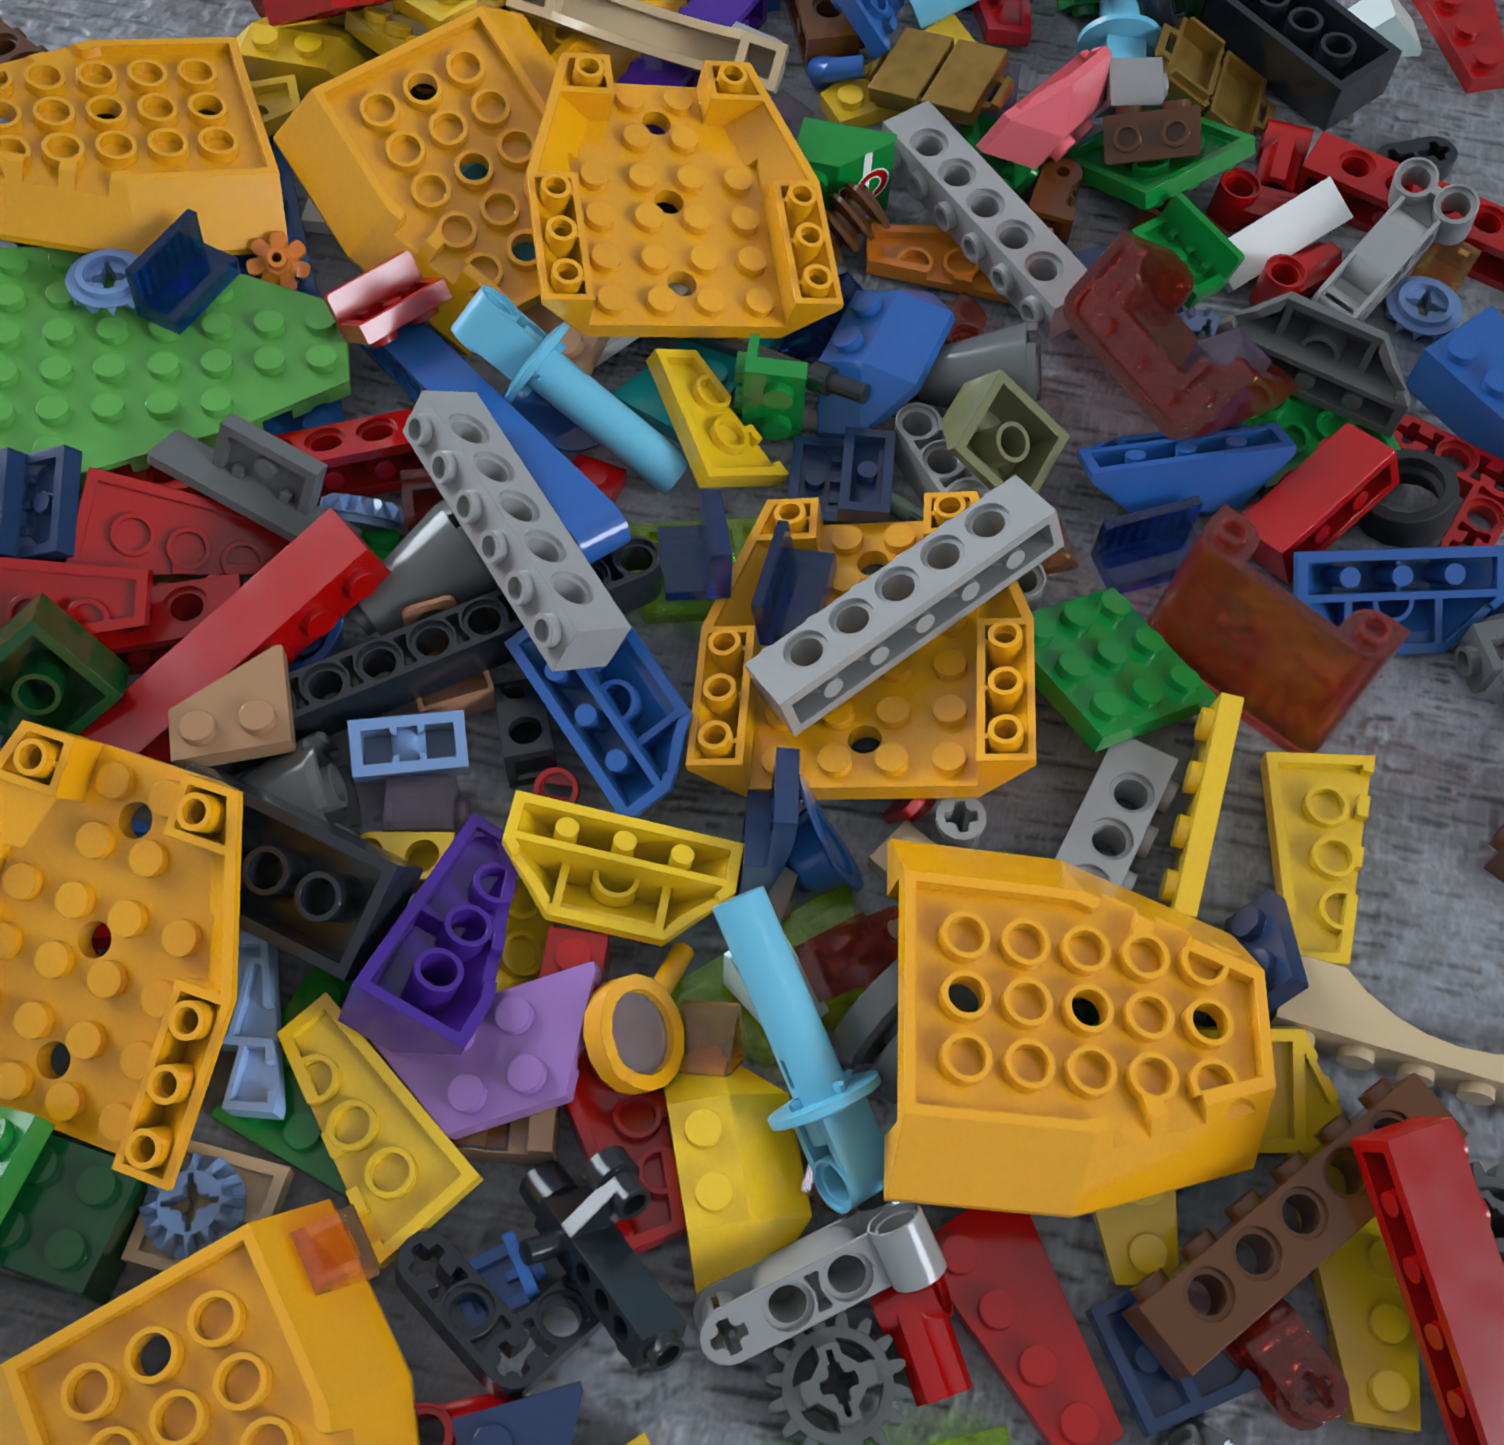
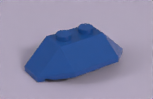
(886, 343)
(1159, 470)
(1425, 589)
(617, 717)

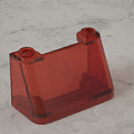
(1130, 323)
(1267, 645)

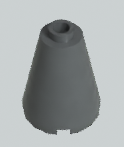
(982, 354)
(425, 565)
(311, 781)

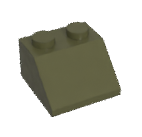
(1002, 432)

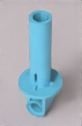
(1121, 30)
(535, 362)
(827, 1103)

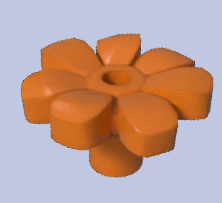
(284, 270)

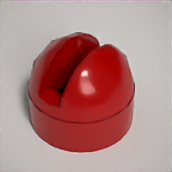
(557, 776)

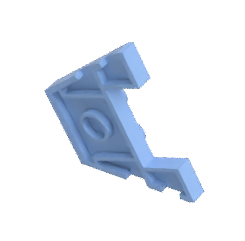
(257, 1075)

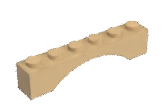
(661, 34)
(1366, 1035)

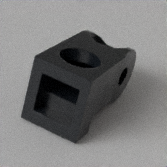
(523, 732)

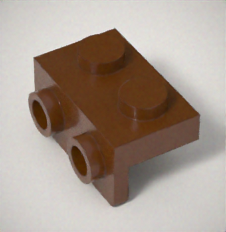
(1153, 134)

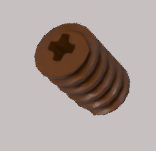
(853, 217)

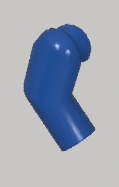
(827, 69)

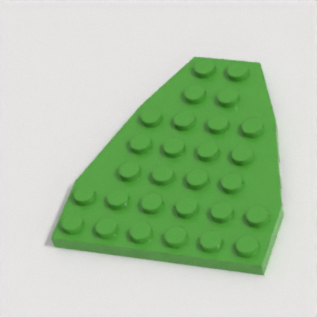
(129, 383)

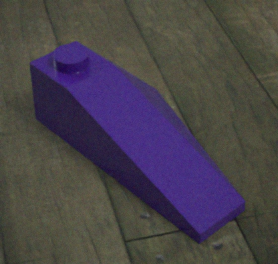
(442, 955)

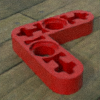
(1478, 495)

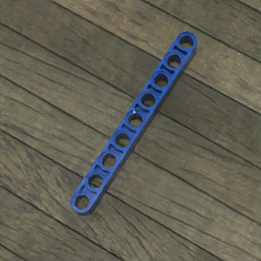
(426, 362)

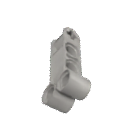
(1399, 238)
(889, 1248)

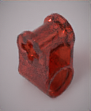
(1286, 1363)

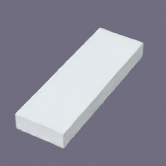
(1288, 229)

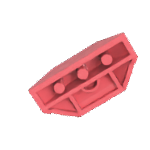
(1052, 114)

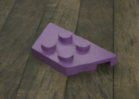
(514, 1062)

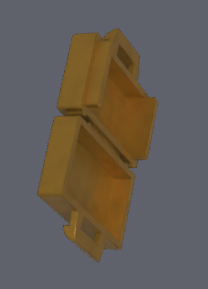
(950, 76)
(1212, 78)

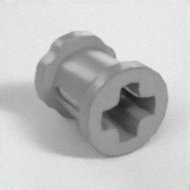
(964, 812)

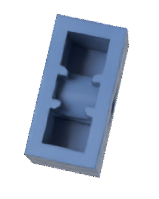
(408, 746)

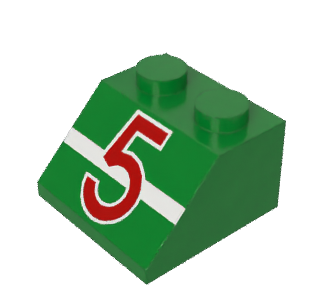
(848, 154)

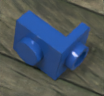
(506, 1276)

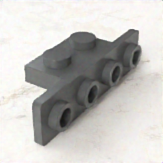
(249, 475)

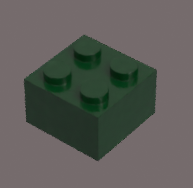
(55, 671)
(72, 1221)

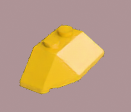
(307, 49)
(617, 869)
(734, 1172)

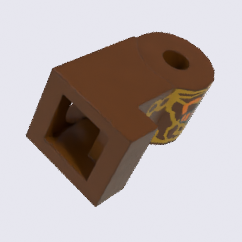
(1056, 196)

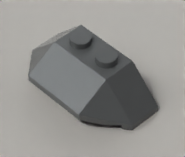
(1330, 358)

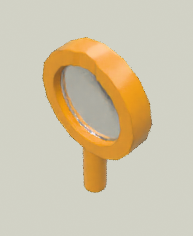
(636, 1027)

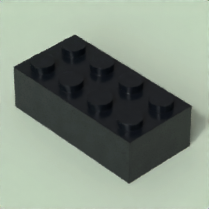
(1308, 51)
(315, 883)

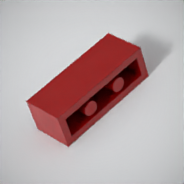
(1322, 498)

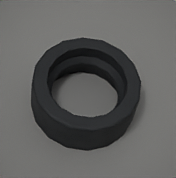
(1419, 527)

